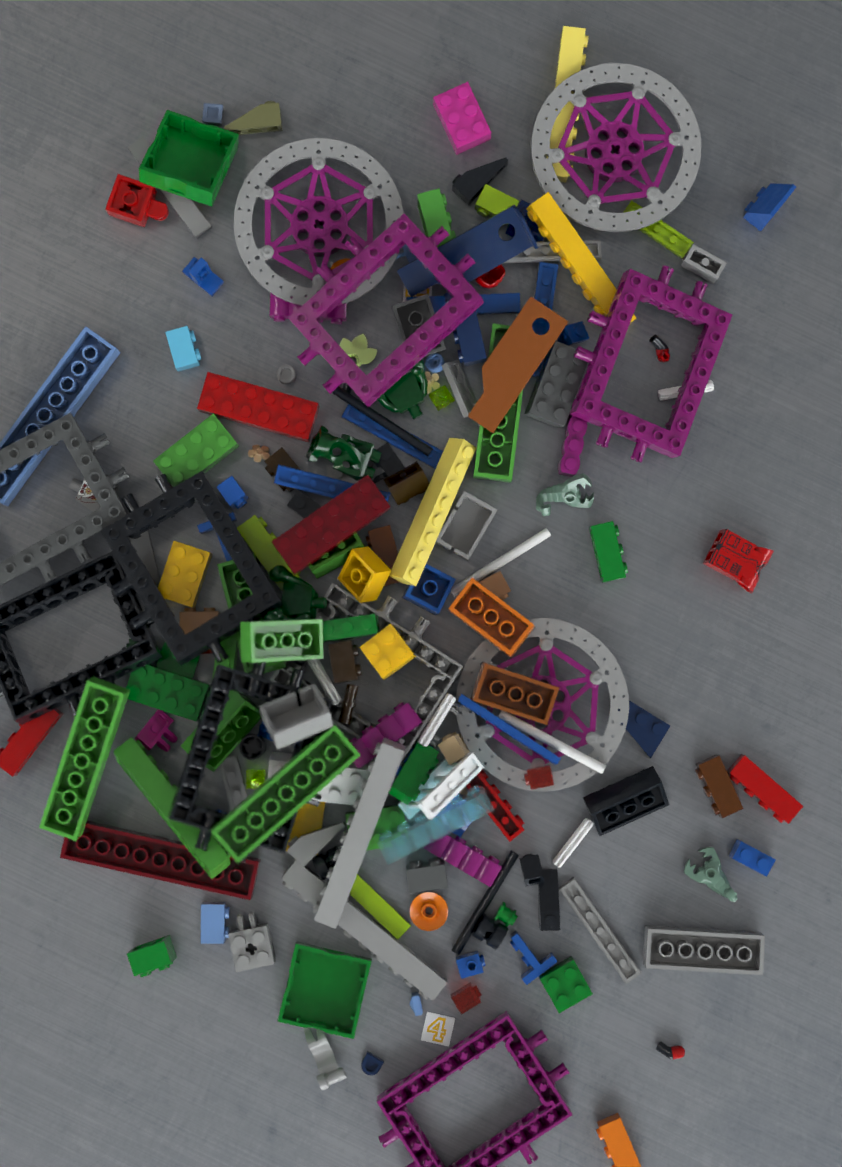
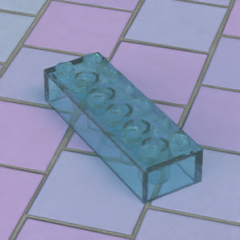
(424, 831)

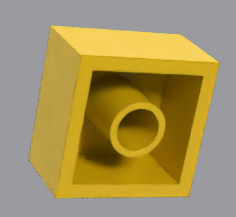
(364, 574)
(387, 651)

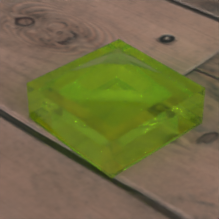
(441, 397)
(255, 778)

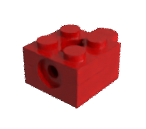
(135, 202)

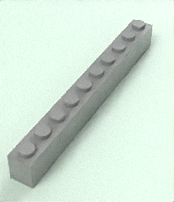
(360, 832)
(370, 935)

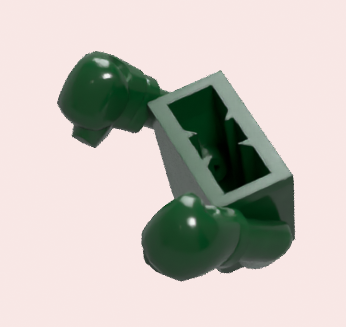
(407, 392)
(298, 597)

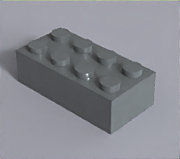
(556, 386)

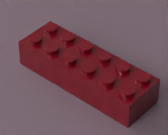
(331, 525)

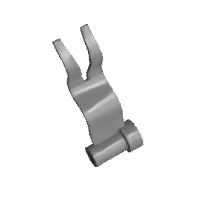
(325, 1059)

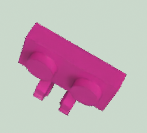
(154, 729)

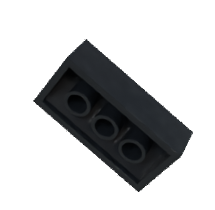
(626, 800)

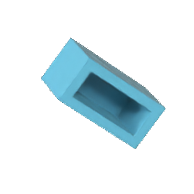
(182, 348)

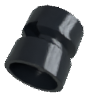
(253, 746)
(322, 863)
(489, 931)

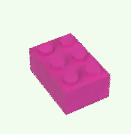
(462, 118)

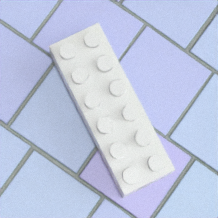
(340, 790)

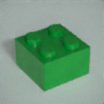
(151, 956)
(565, 984)

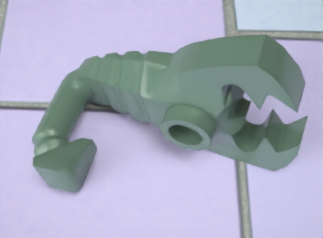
(565, 492)
(711, 874)

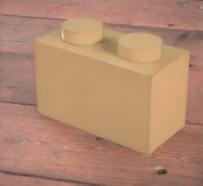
(453, 748)

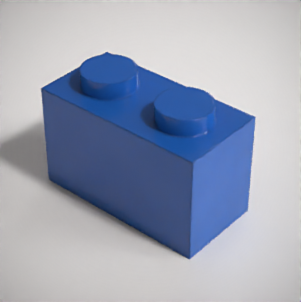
(233, 493)
(751, 857)

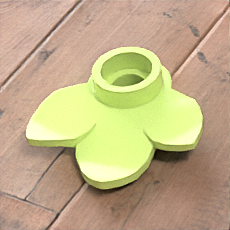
(359, 350)

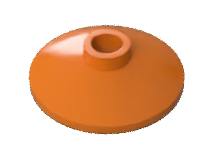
(430, 921)

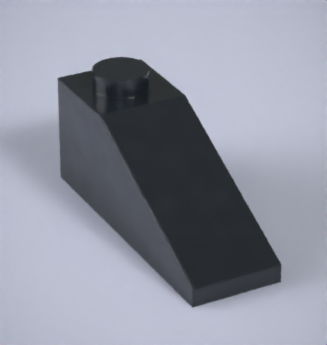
(473, 181)
(549, 901)

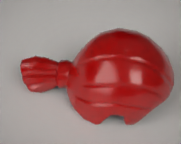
(492, 277)

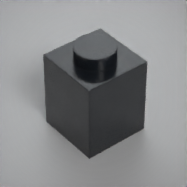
(531, 869)

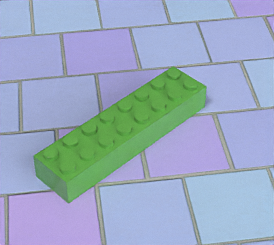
(497, 450)
(84, 758)
(159, 792)
(284, 793)

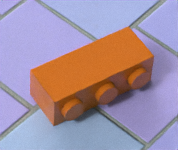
(617, 1142)

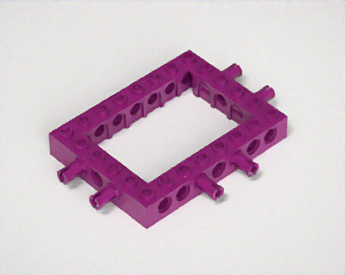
(341, 285)
(588, 403)
(508, 1141)

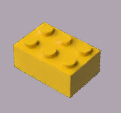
(184, 574)

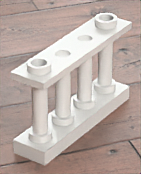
(442, 786)

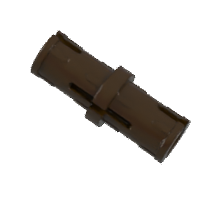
(348, 704)

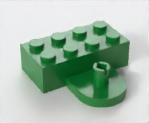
(169, 686)

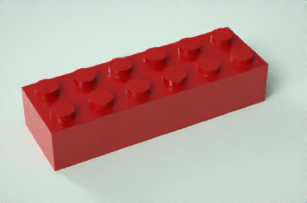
(258, 407)

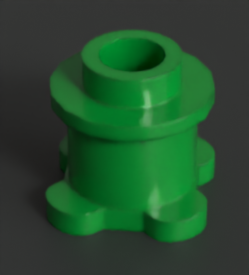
(505, 915)

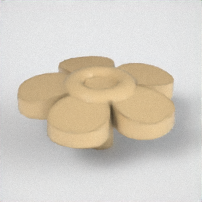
(431, 381)
(259, 453)

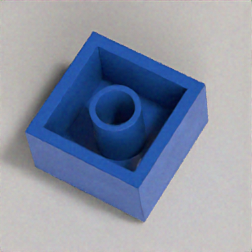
(431, 590)

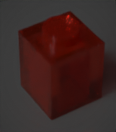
(539, 777)
(466, 997)

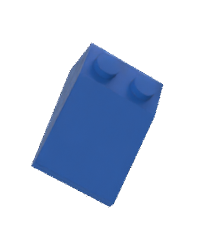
(767, 204)

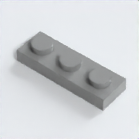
(460, 386)

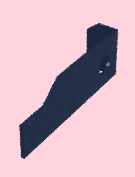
(481, 244)

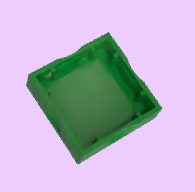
(189, 158)
(324, 990)

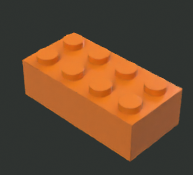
(491, 617)

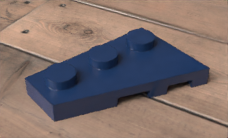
(645, 728)

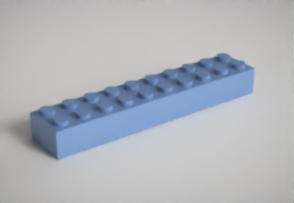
(58, 396)

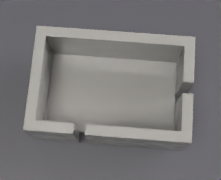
(466, 526)
(291, 723)

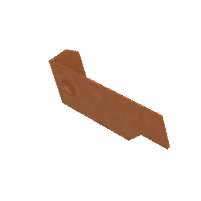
(514, 363)

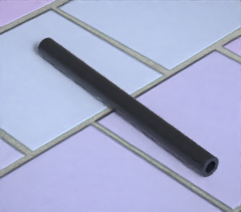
(383, 421)
(484, 903)

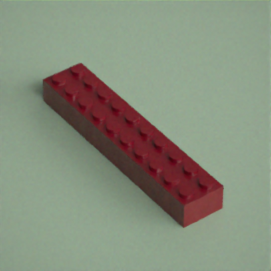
(157, 859)

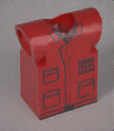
(737, 559)

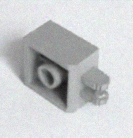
(259, 936)

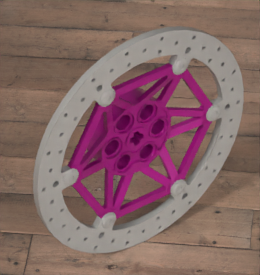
(611, 74)
(323, 217)
(592, 680)

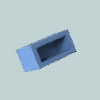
(214, 922)

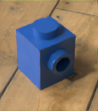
(470, 964)

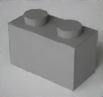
(703, 264)

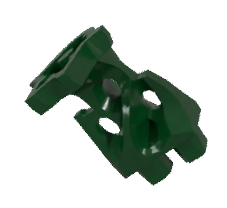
(358, 456)

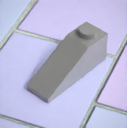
(309, 844)

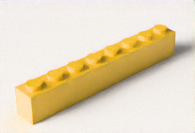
(573, 253)

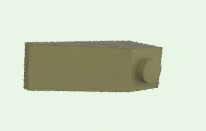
(261, 119)

